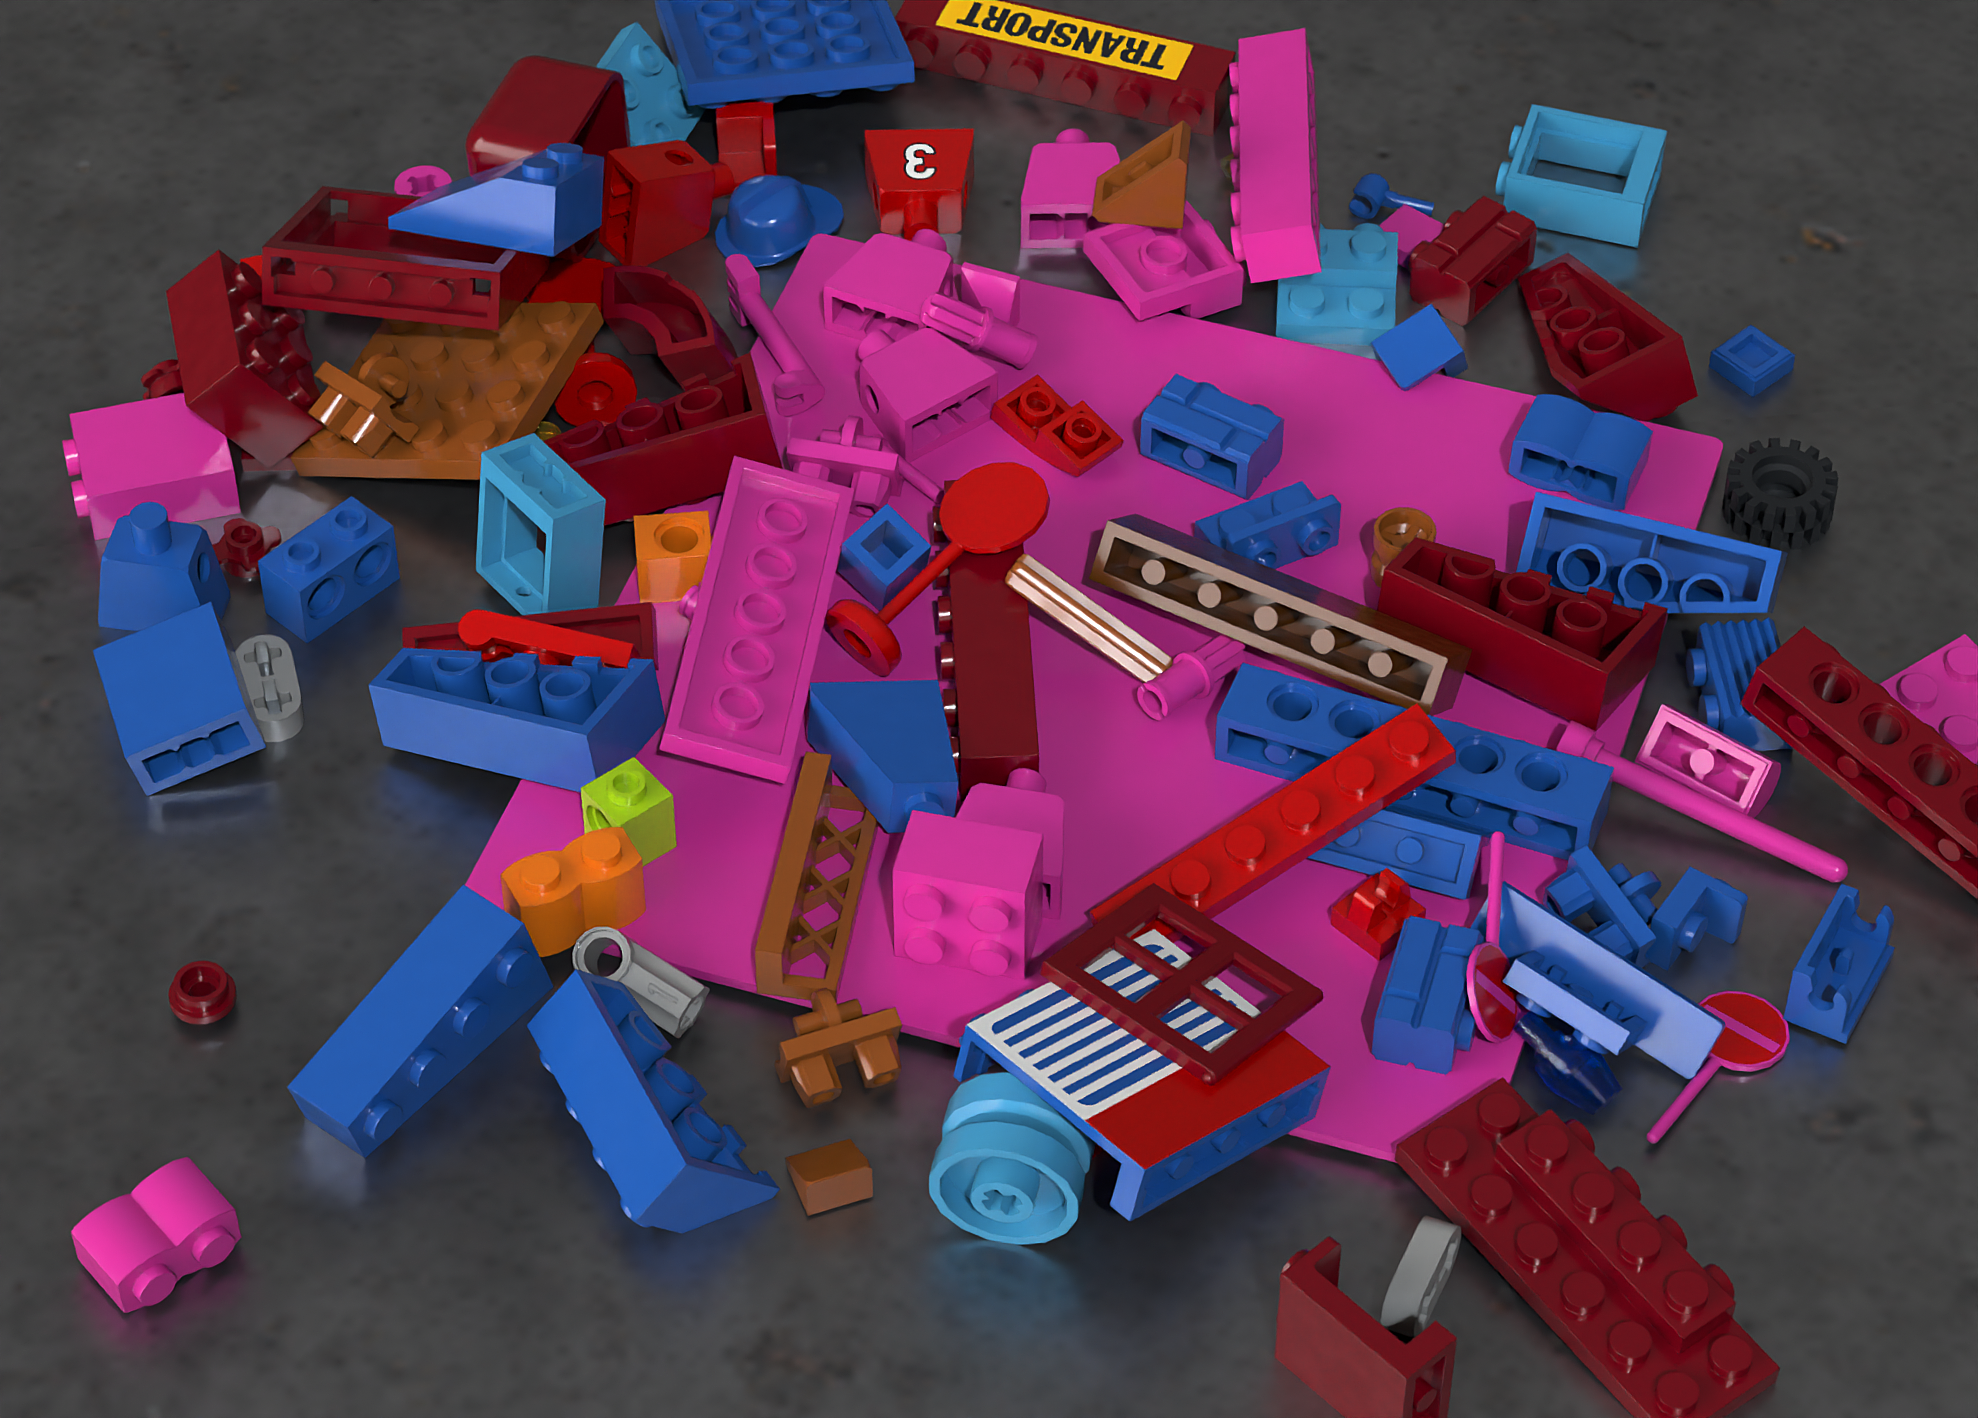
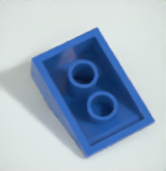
(522, 205)

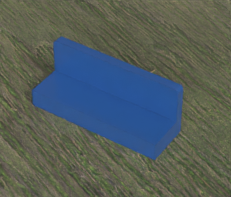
(1415, 847)

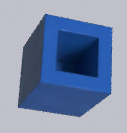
(883, 556)

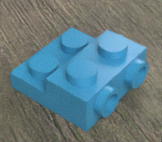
(1350, 297)

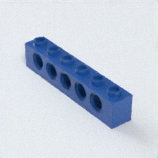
(1497, 784)

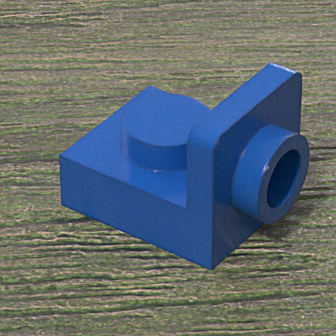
(1690, 910)

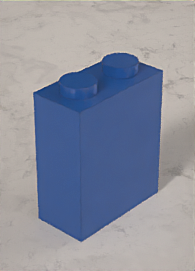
(178, 699)

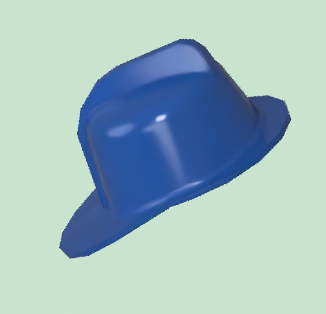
(775, 219)

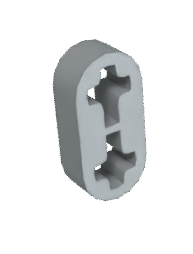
(279, 686)
(1421, 1276)

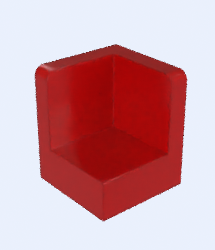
(747, 139)

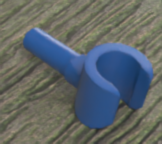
(1373, 192)

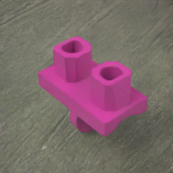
(850, 461)

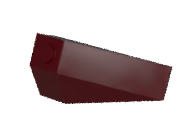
(1606, 342)

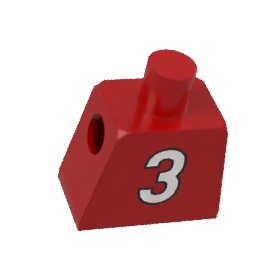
(919, 178)

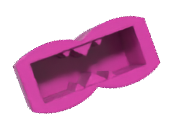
(156, 1235)

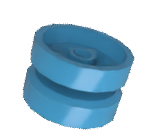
(1009, 1163)

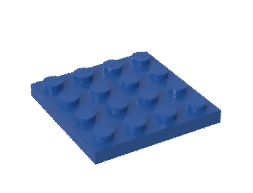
(782, 48)

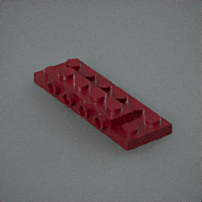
(1589, 1256)

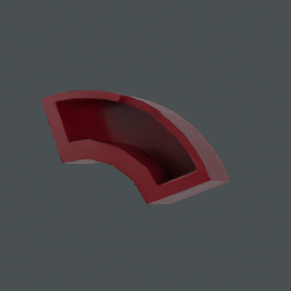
(666, 320)

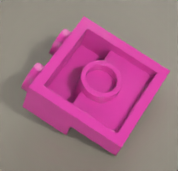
(1168, 267)

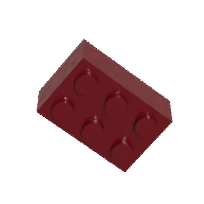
(243, 360)

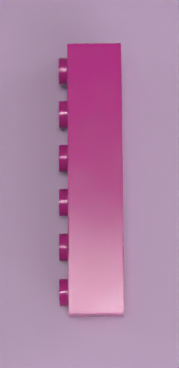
(1275, 157)

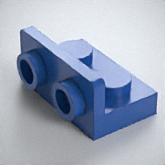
(1275, 526)

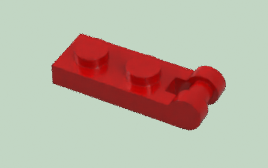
(503, 635)

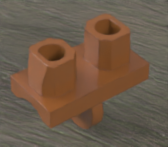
(362, 407)
(834, 1037)

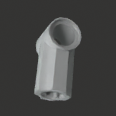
(662, 990)

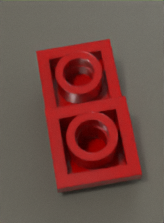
(1053, 430)

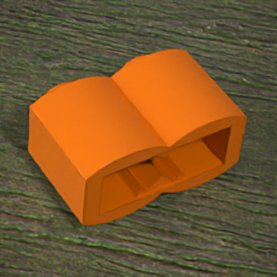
(572, 890)

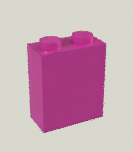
(149, 454)

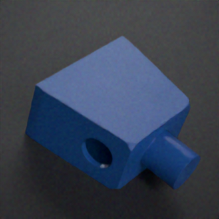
(157, 571)

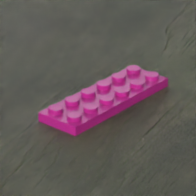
(758, 620)

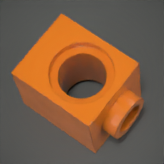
(671, 553)

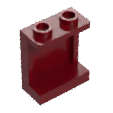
(1349, 1353)

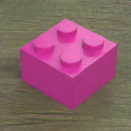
(968, 894)

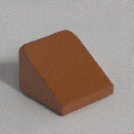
(831, 1176)

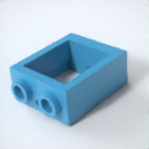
(1587, 144)
(531, 488)

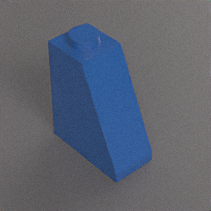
(887, 745)

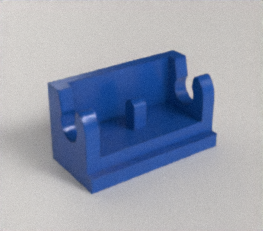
(1840, 968)

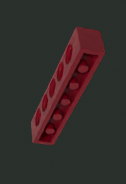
(1872, 750)

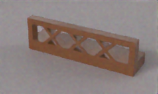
(793, 878)

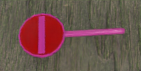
(1491, 999)
(1750, 1042)

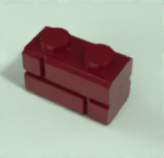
(1472, 259)

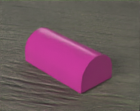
(1708, 761)

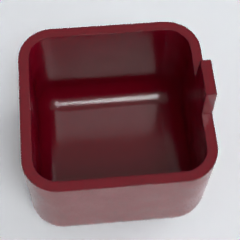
(549, 104)

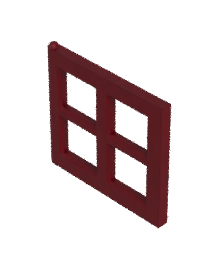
(1144, 1015)

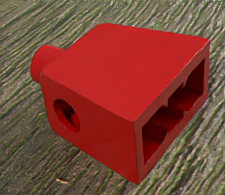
(658, 200)

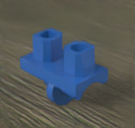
(1612, 899)

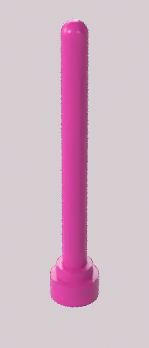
(1581, 742)

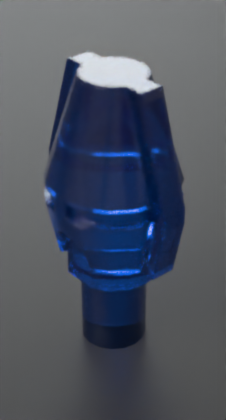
(1569, 1065)

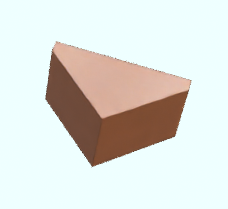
(1148, 184)

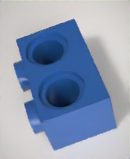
(329, 569)

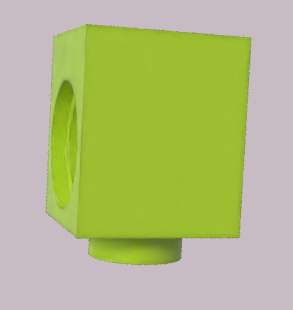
(637, 803)

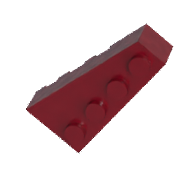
(673, 447)
(1525, 635)

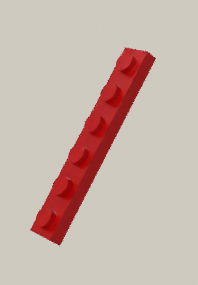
(1297, 820)

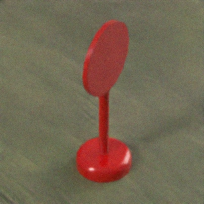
(600, 382)
(980, 513)

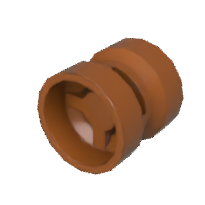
(1394, 532)

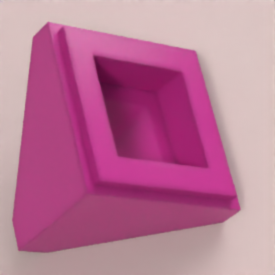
(993, 290)

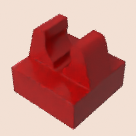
(1376, 913)

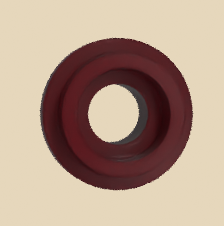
(202, 993)

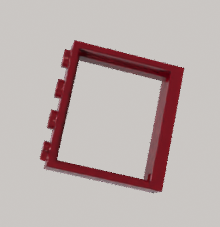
(373, 271)

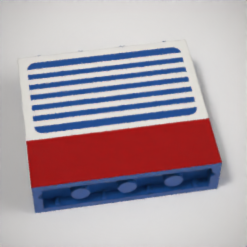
(1134, 1100)

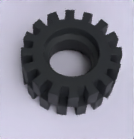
(1783, 470)

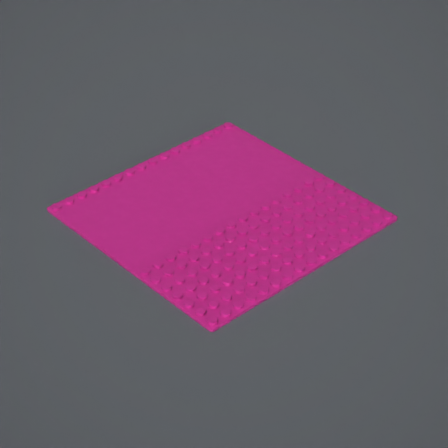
(1128, 781)

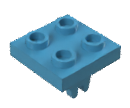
(652, 89)

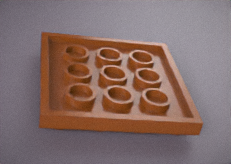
(463, 391)

